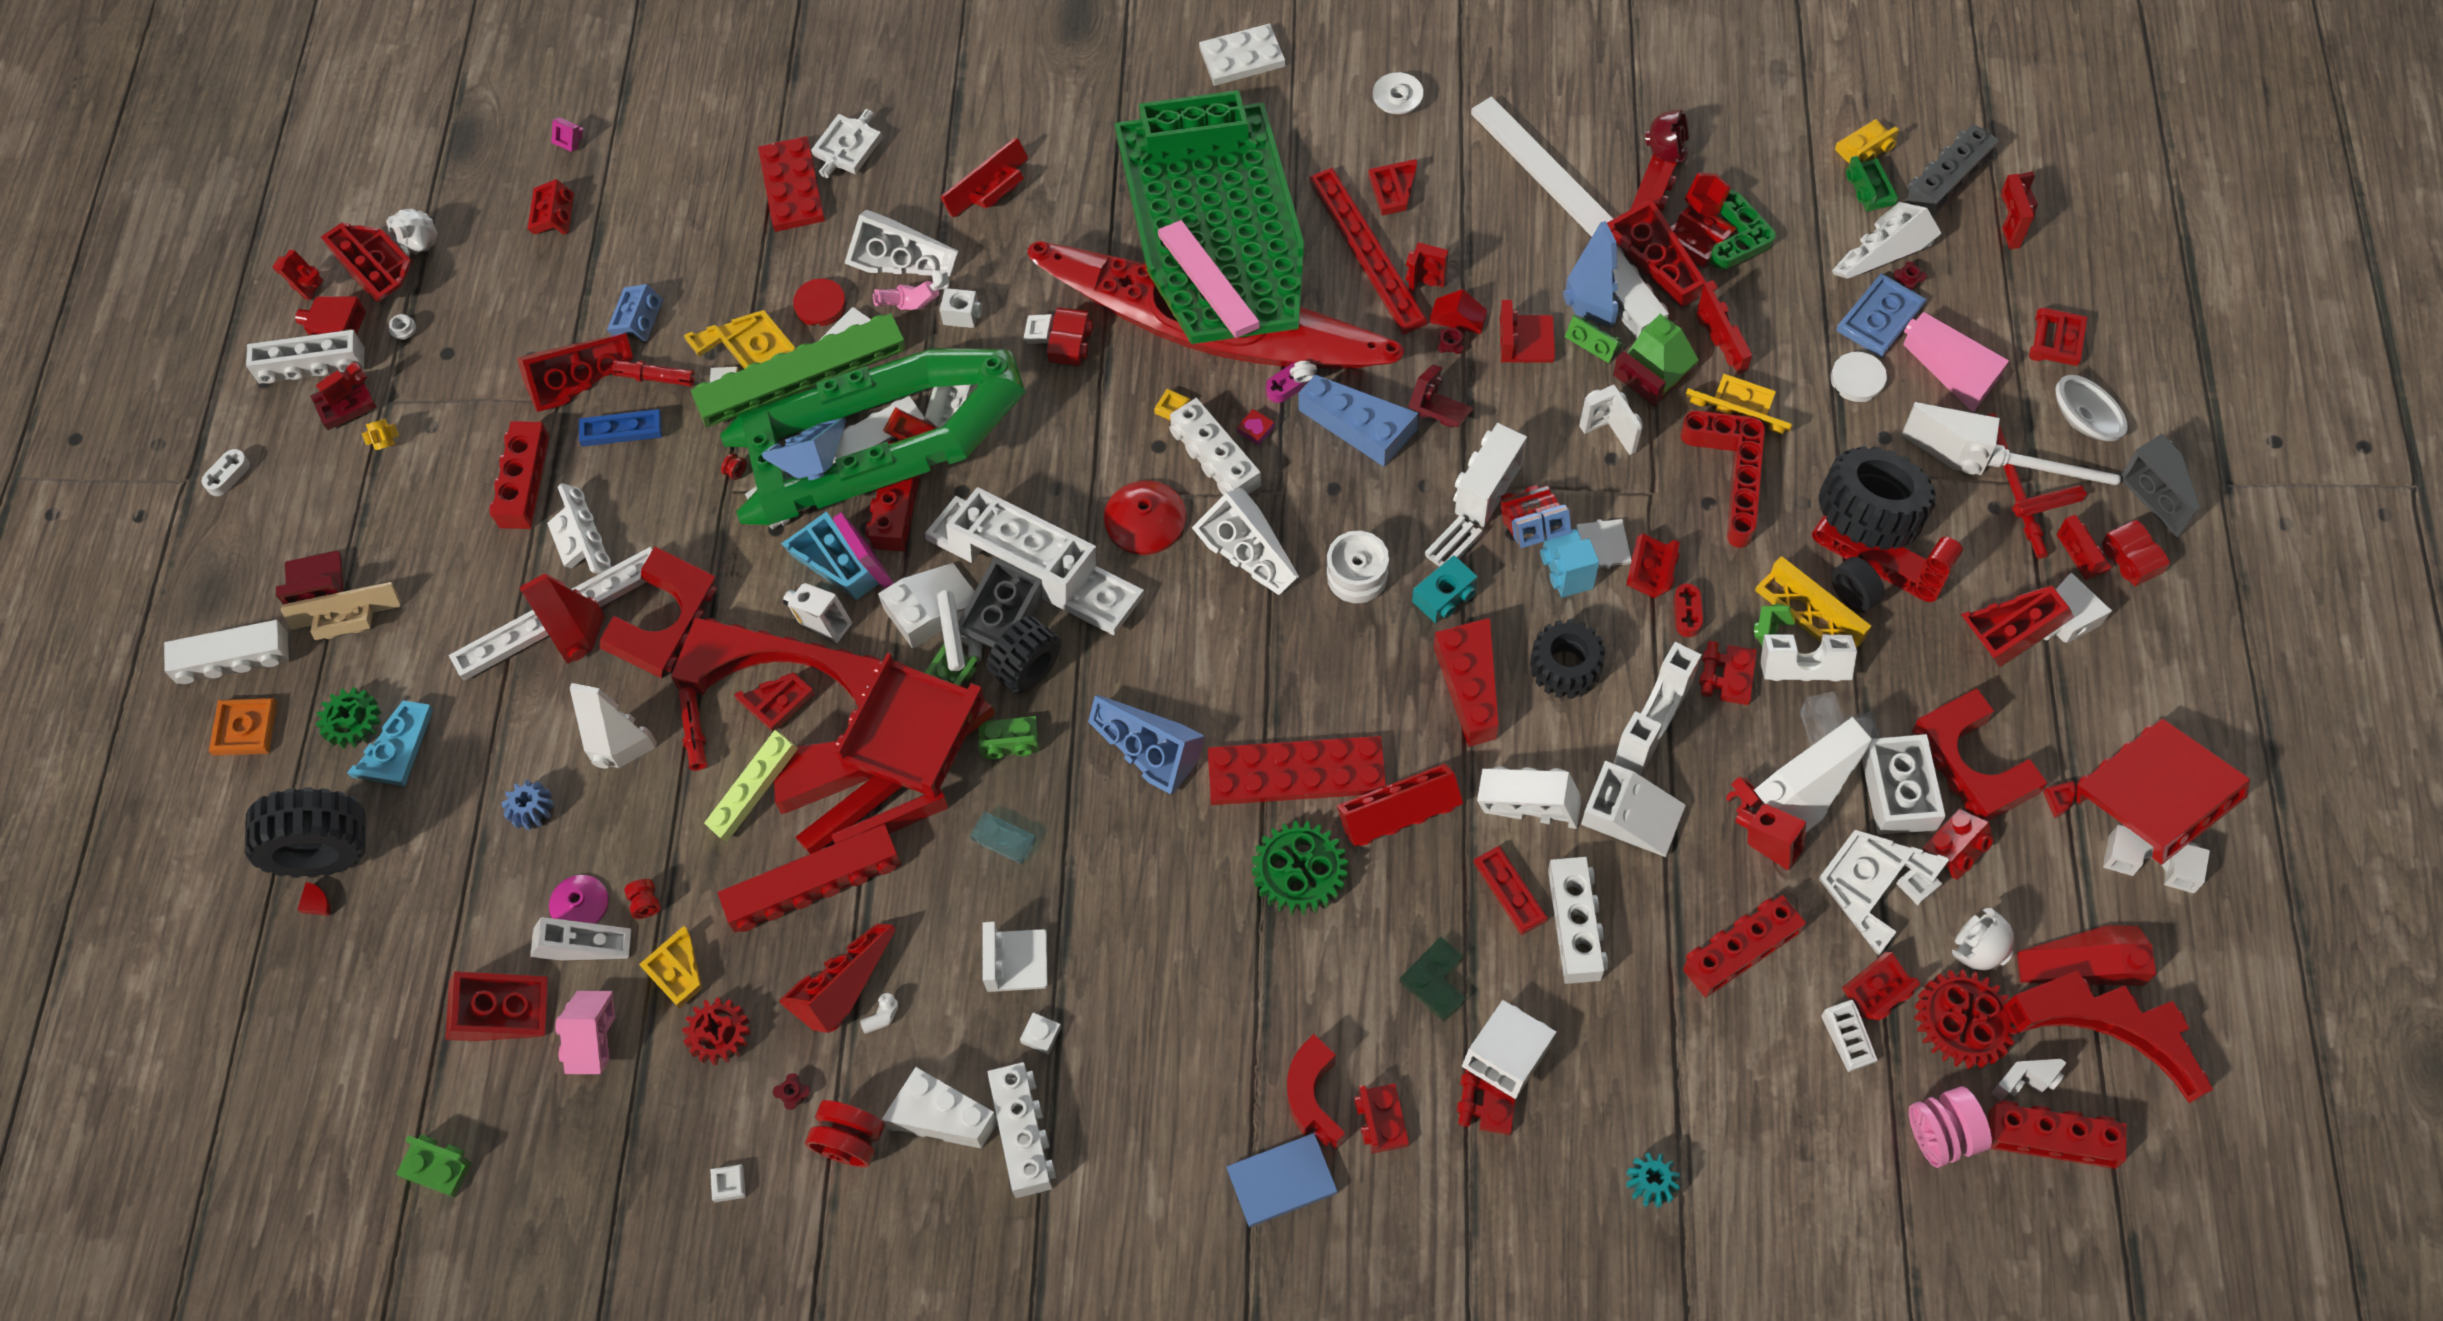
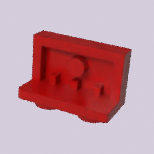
(1653, 565)
(1961, 841)
(1880, 987)

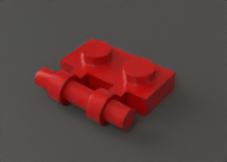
(1737, 673)
(1496, 1110)

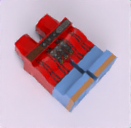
(1534, 513)

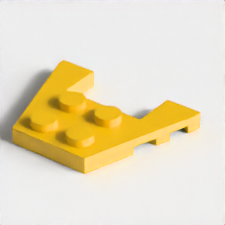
(748, 339)

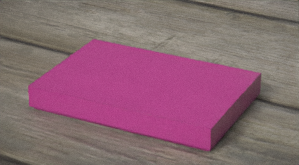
(863, 551)

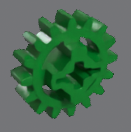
(348, 718)

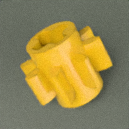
(380, 434)

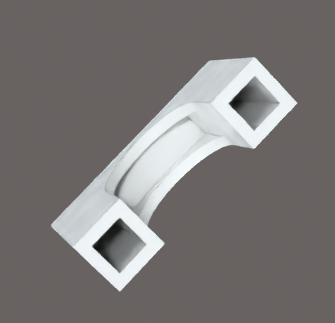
(1648, 728)

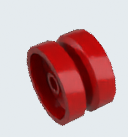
(844, 1133)

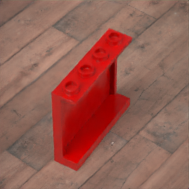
(909, 727)
(2164, 788)

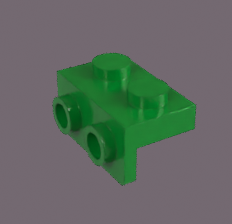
(1871, 184)

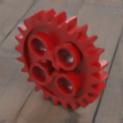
(1937, 1009)

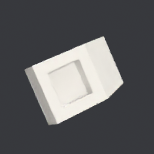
(2036, 1074)

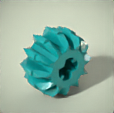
(1650, 1169)

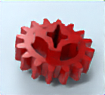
(705, 1034)

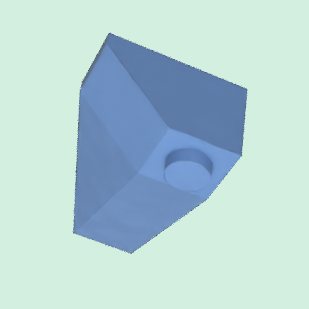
(1593, 280)
(809, 452)
(1154, 744)

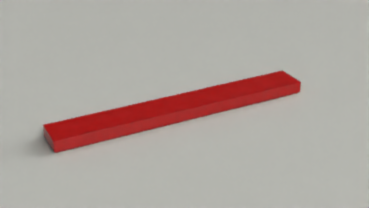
(1368, 251)
(861, 802)

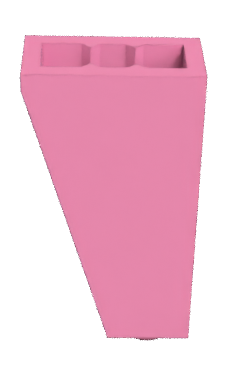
(1955, 359)

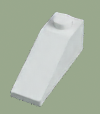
(578, 940)

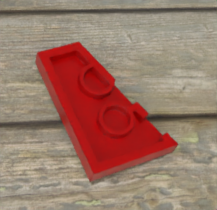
(1716, 320)

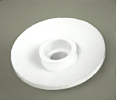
(1398, 93)

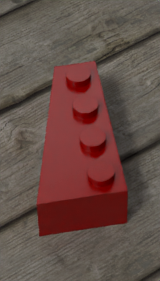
(1657, 252)
(1469, 674)

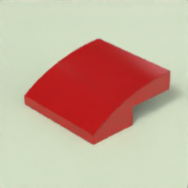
(1701, 233)

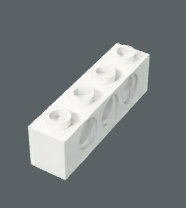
(1577, 966)

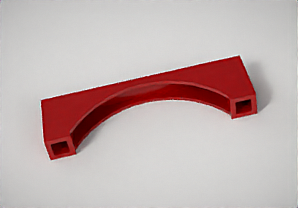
(720, 649)

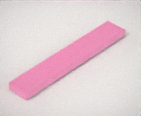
(1208, 279)

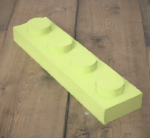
(751, 785)

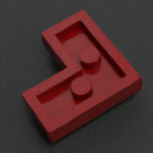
(2019, 209)

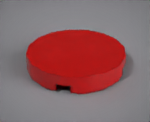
(819, 302)

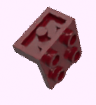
(1430, 404)
(311, 577)

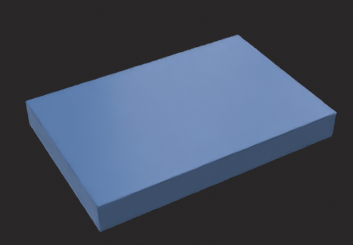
(1881, 315)
(1281, 1180)

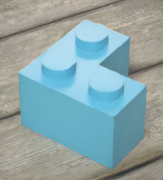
(1571, 563)

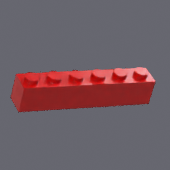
(809, 879)

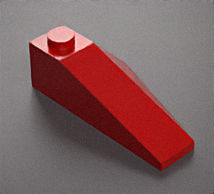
(565, 371)

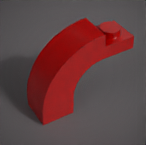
(1306, 1070)

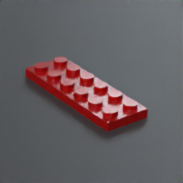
(1295, 770)

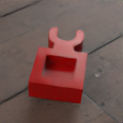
(339, 385)

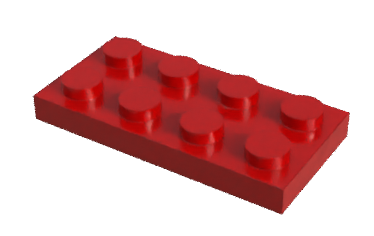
(791, 184)

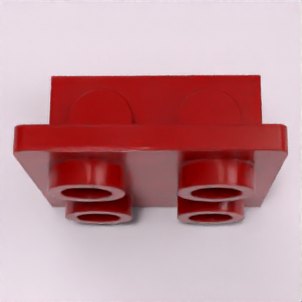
(1525, 336)

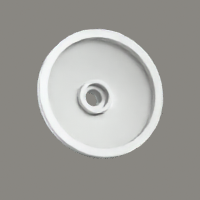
(2090, 409)

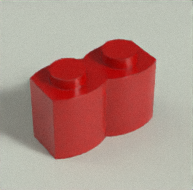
(1068, 336)
(2135, 553)

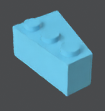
(829, 555)

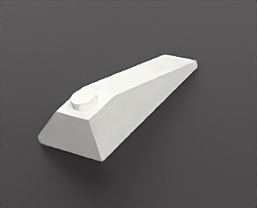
(1897, 234)
(894, 248)
(1244, 536)

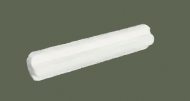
(951, 630)

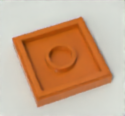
(243, 726)

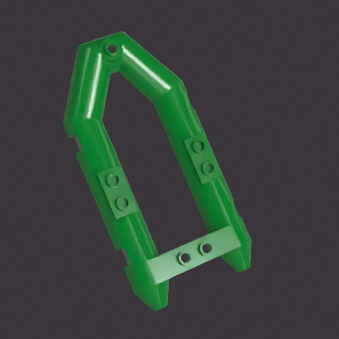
(885, 463)

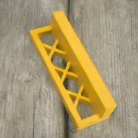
(1814, 598)

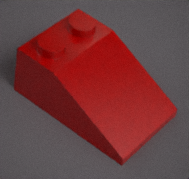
(495, 1006)

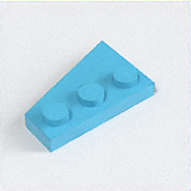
(397, 746)

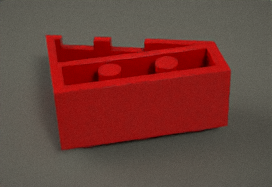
(2018, 623)

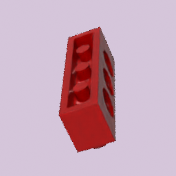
(533, 441)

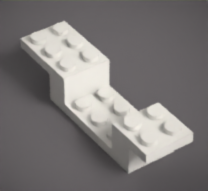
(1040, 549)

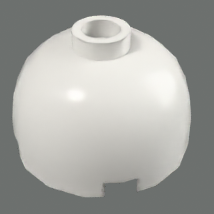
(1985, 941)

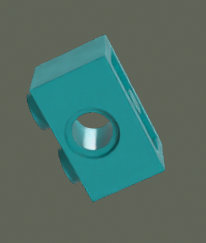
(1451, 576)

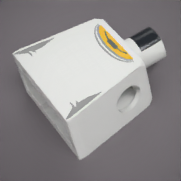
(818, 611)

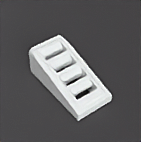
(1834, 1028)

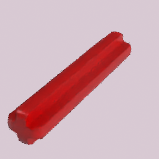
(2049, 501)

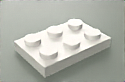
(1242, 54)

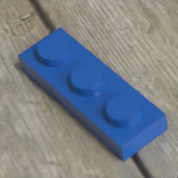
(620, 427)

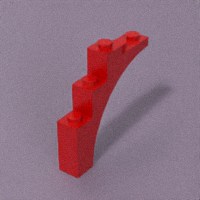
(2117, 1014)

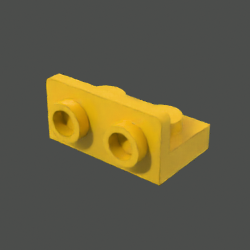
(1868, 142)

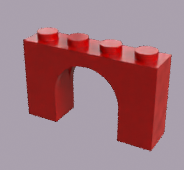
(657, 649)
(1983, 794)

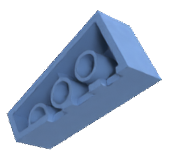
(1358, 418)

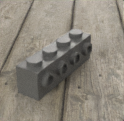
(1952, 169)

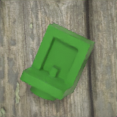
(1770, 619)

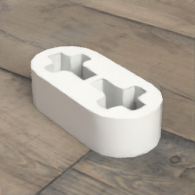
(225, 472)

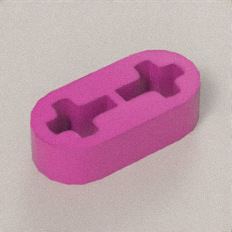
(1284, 380)

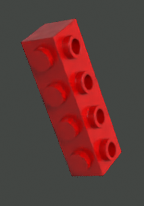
(892, 514)
(1400, 805)
(1743, 945)
(2057, 1135)

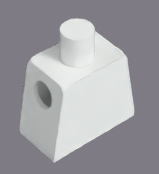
(2086, 607)

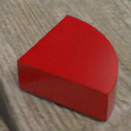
(2060, 797)
(314, 901)

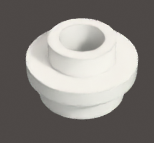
(402, 327)
(1303, 371)

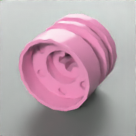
(1950, 1127)

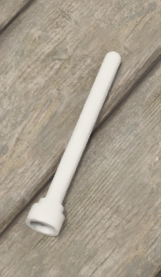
(2002, 457)

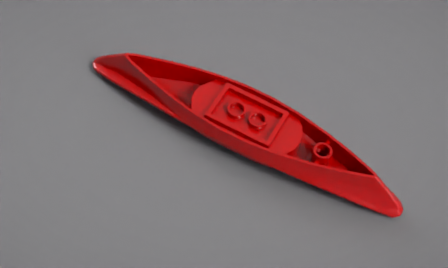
(1131, 294)

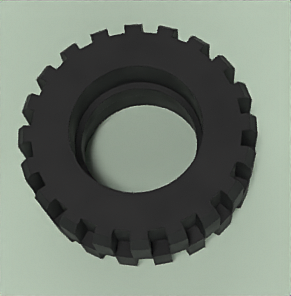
(1876, 497)
(305, 832)

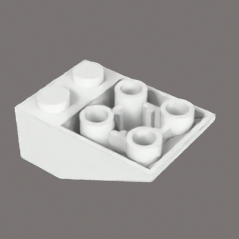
(1632, 810)

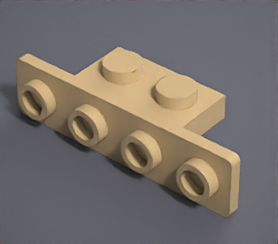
(341, 611)

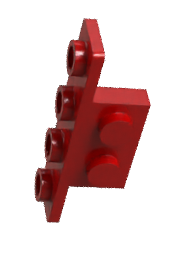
(988, 180)
(1655, 182)

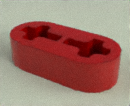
(1693, 610)

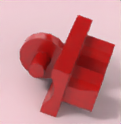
(298, 274)

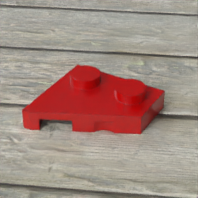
(1393, 185)
(776, 700)

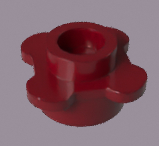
(1909, 281)
(1453, 335)
(791, 1100)

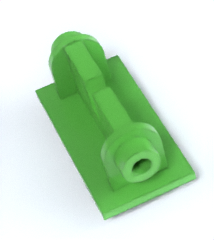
(1592, 339)

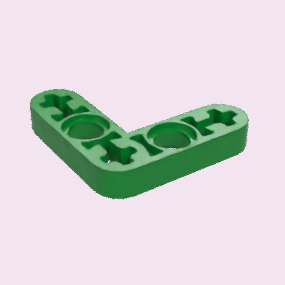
(1732, 209)

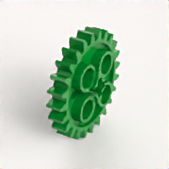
(1277, 880)

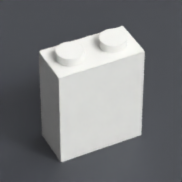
(1508, 1049)

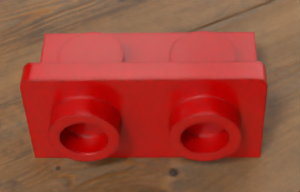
(551, 208)
(1427, 265)
(2082, 548)
(1382, 1118)

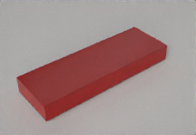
(1510, 890)

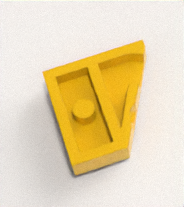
(675, 968)

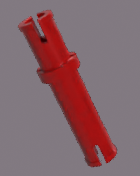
(641, 371)
(696, 756)

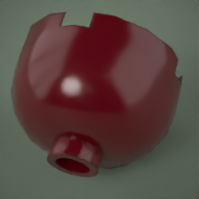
(1668, 136)

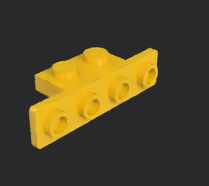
(1742, 399)

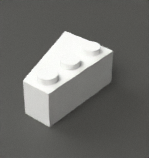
(1530, 793)
(939, 1112)

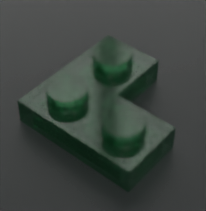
(1428, 981)

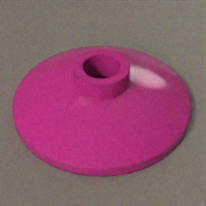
(588, 909)

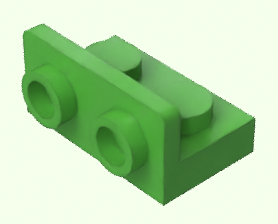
(1008, 737)
(434, 1166)

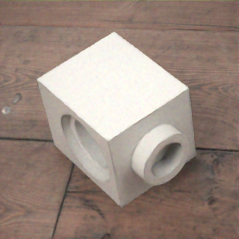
(951, 307)

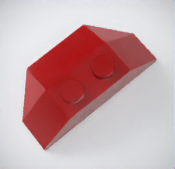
(369, 258)

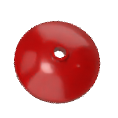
(1148, 529)

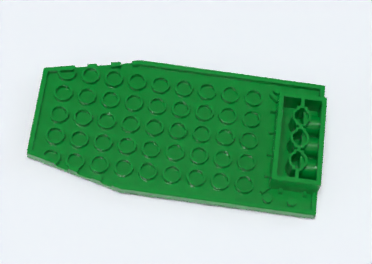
(1224, 179)

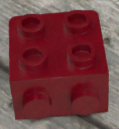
(1640, 378)

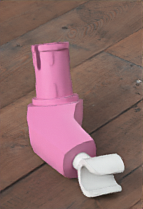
(910, 297)

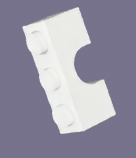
(1831, 661)
(2183, 871)

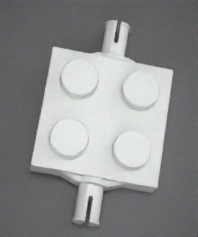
(847, 143)

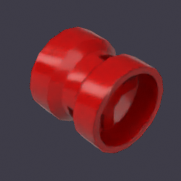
(642, 898)

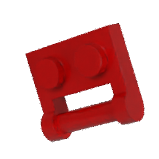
(2067, 338)

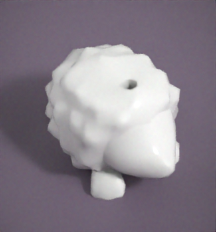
(412, 231)

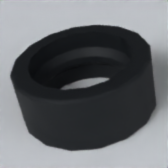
(1858, 584)

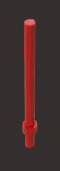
(2032, 529)

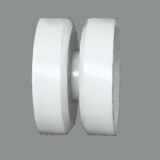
(1357, 566)

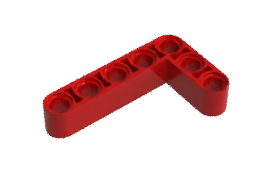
(1736, 440)
(1898, 566)

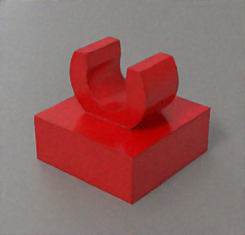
(1746, 792)

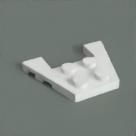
(1863, 874)

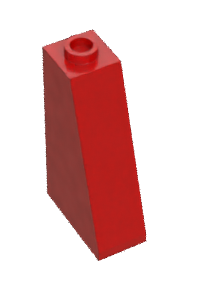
(813, 775)

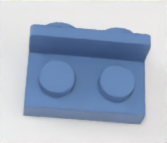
(636, 312)

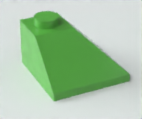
(1664, 351)

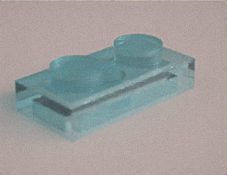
(1003, 837)

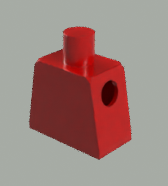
(331, 315)
(1774, 834)

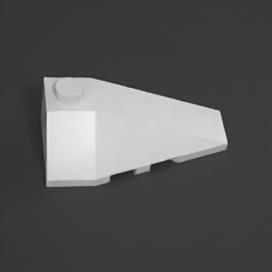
(605, 732)
(1817, 775)

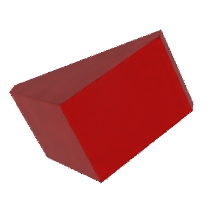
(1459, 311)

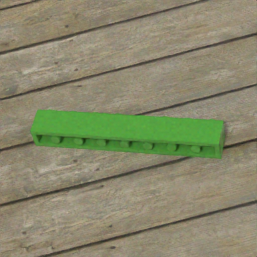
(798, 369)

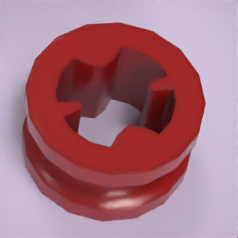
(734, 466)

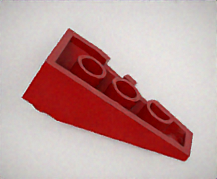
(565, 614)
(2100, 955)
(832, 993)

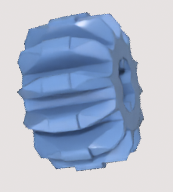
(527, 804)

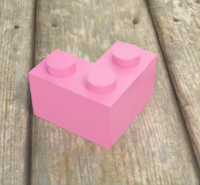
(584, 1032)

